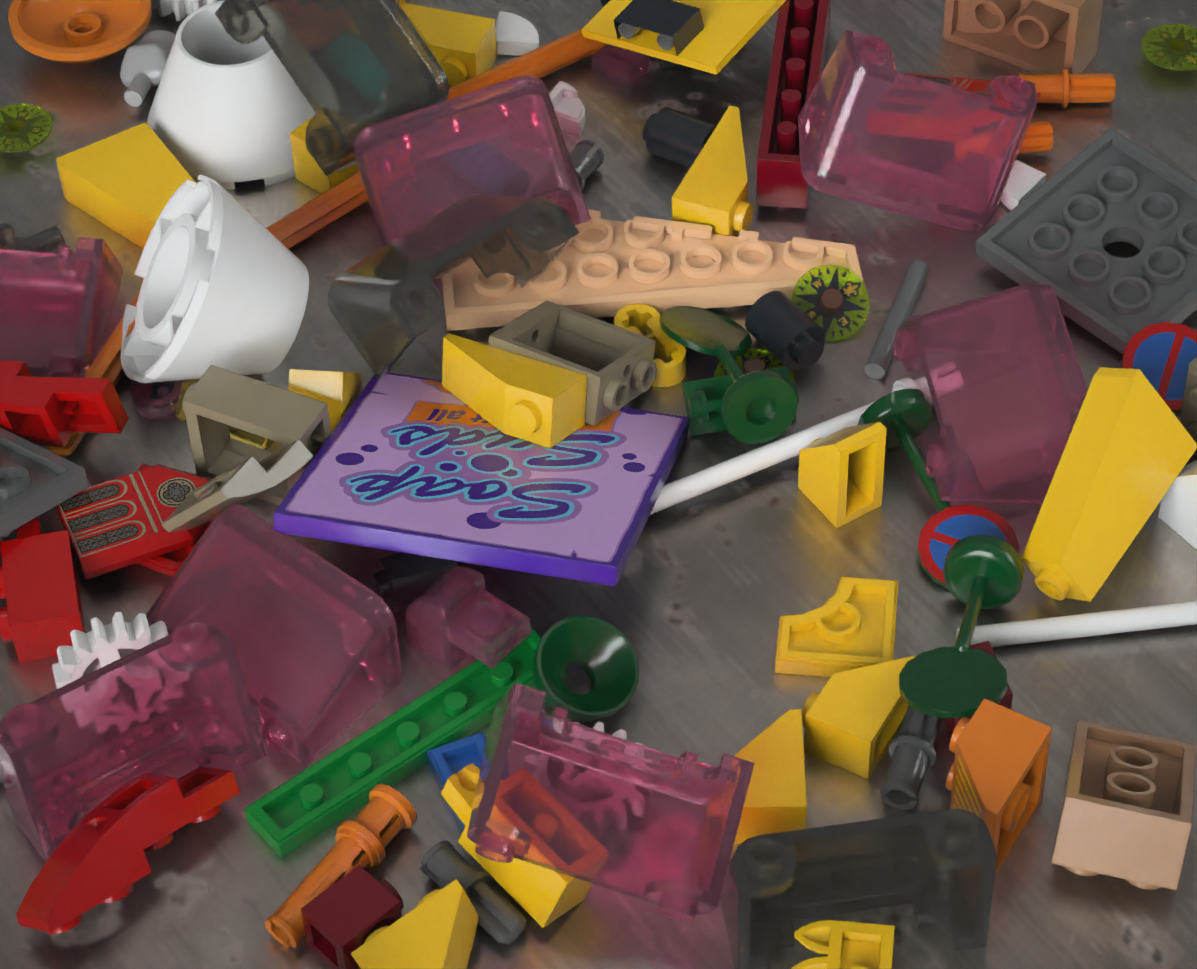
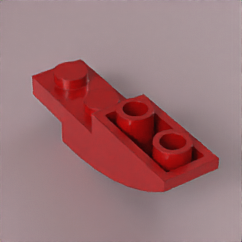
(55, 407)
(108, 845)

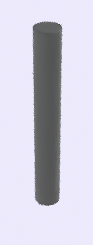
(896, 318)

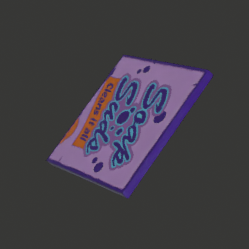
(441, 482)

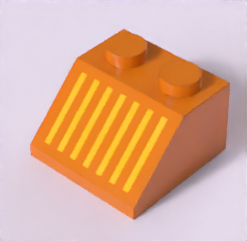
(999, 771)

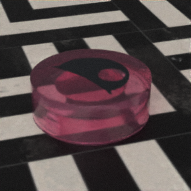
(156, 398)

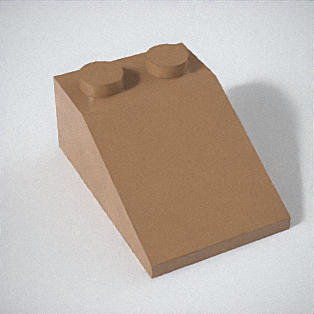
(1027, 33)
(1126, 806)

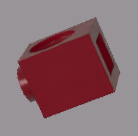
(347, 914)

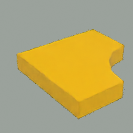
(844, 633)

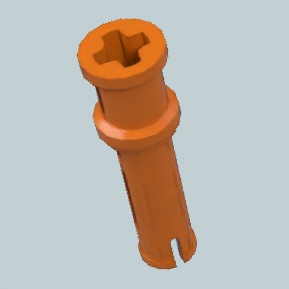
(357, 843)

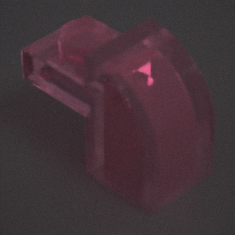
(464, 619)

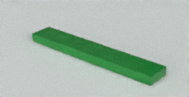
(388, 751)

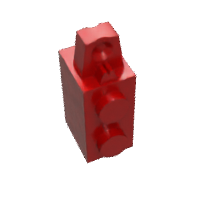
(39, 591)

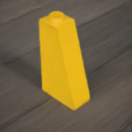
(123, 180)
(1106, 484)

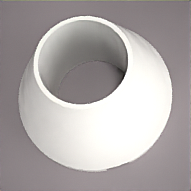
(227, 105)
(212, 291)

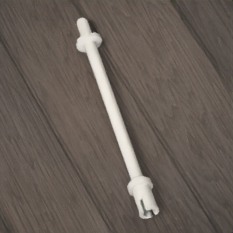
(767, 455)

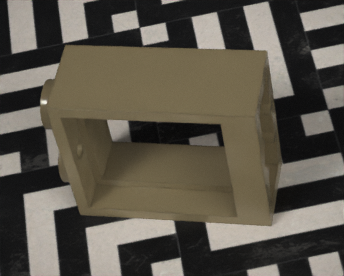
(612, 357)
(238, 401)

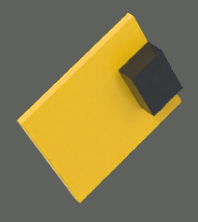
(682, 31)

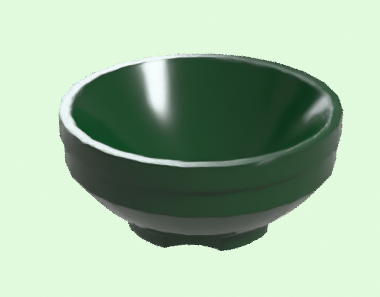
(599, 652)

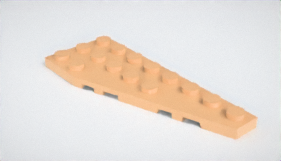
(642, 264)

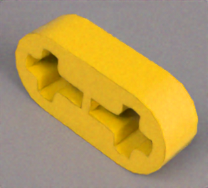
(671, 354)

